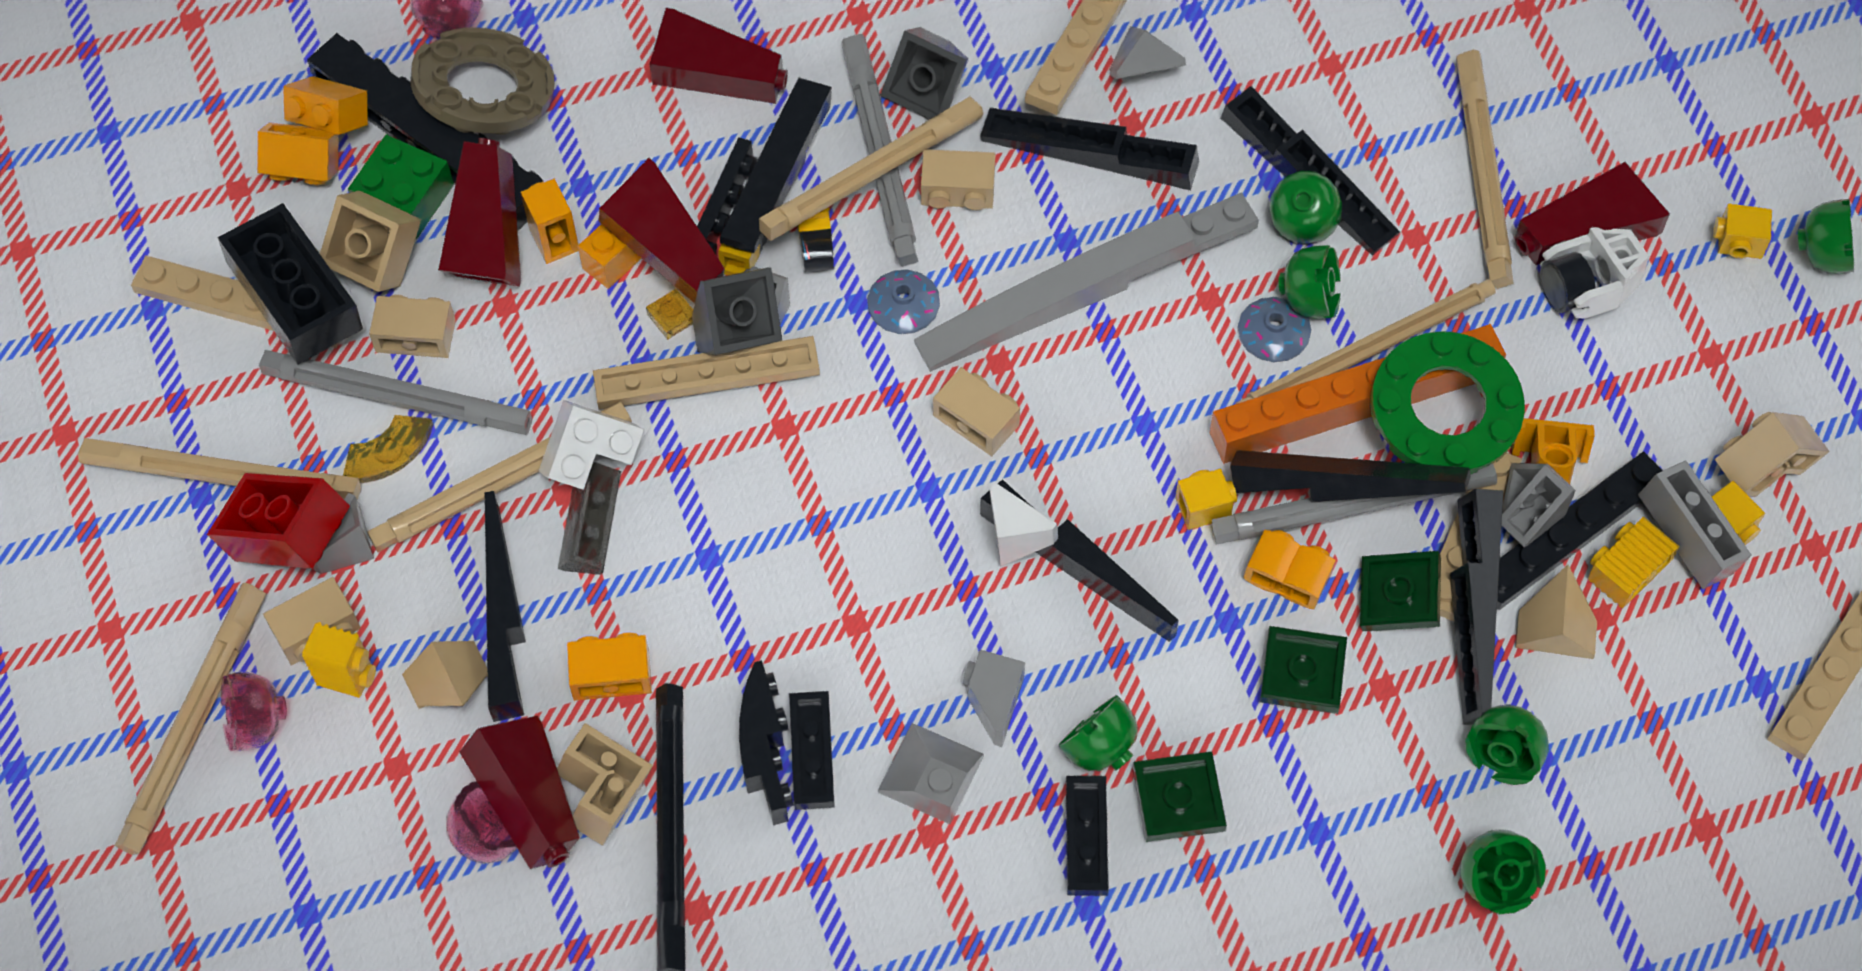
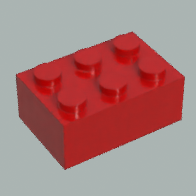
(279, 520)

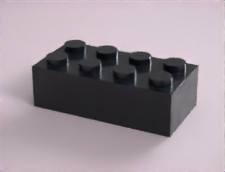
(290, 283)

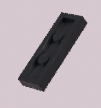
(811, 750)
(1086, 836)

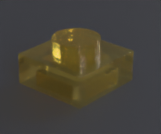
(670, 313)

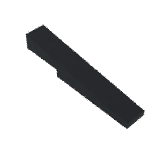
(1094, 145)
(1295, 152)
(778, 163)
(1343, 477)
(1096, 570)
(1475, 598)
(503, 619)

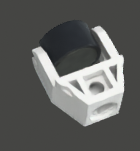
(1612, 256)

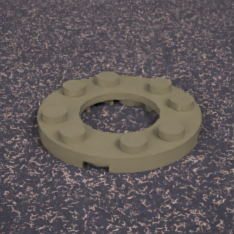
(463, 45)

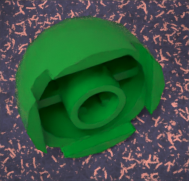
(1305, 207)
(1829, 237)
(1311, 282)
(1103, 737)
(1509, 743)
(1502, 871)

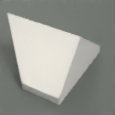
(1019, 526)

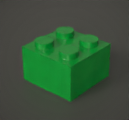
(405, 179)

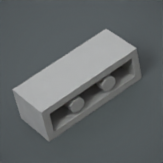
(1695, 524)

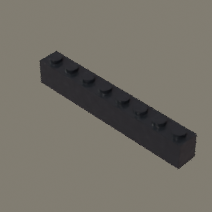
(398, 113)

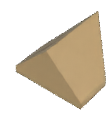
(1558, 620)
(445, 674)

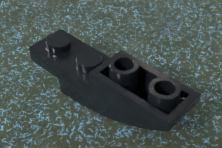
(759, 741)

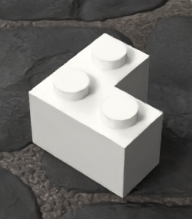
(580, 436)

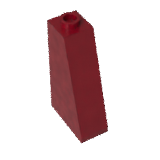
(713, 61)
(1607, 202)
(482, 218)
(660, 230)
(524, 788)

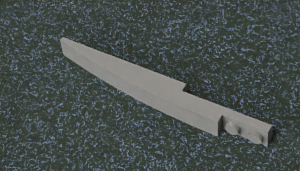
(1085, 279)

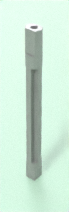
(876, 137)
(396, 392)
(1305, 512)

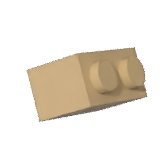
(958, 179)
(412, 326)
(976, 411)
(295, 618)

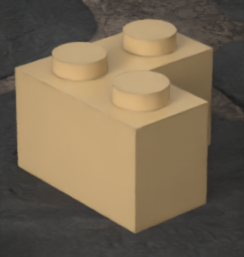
(1769, 450)
(607, 775)

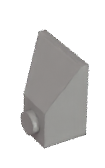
(931, 773)

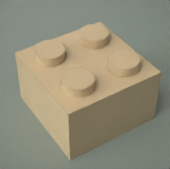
(369, 240)

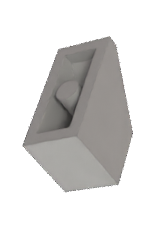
(994, 690)

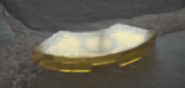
(390, 450)

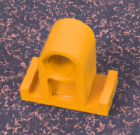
(1555, 444)

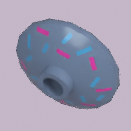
(908, 313)
(1271, 341)

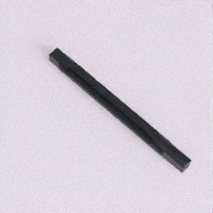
(670, 829)

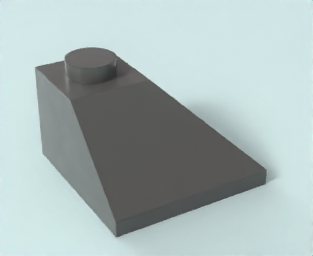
(924, 73)
(736, 312)

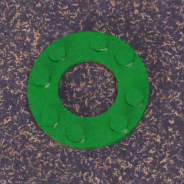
(1449, 351)

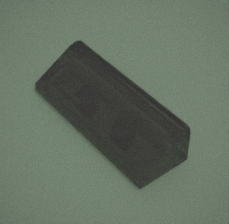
(590, 522)

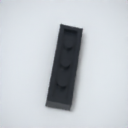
(727, 191)

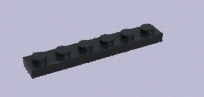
(1581, 524)

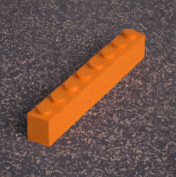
(1321, 405)

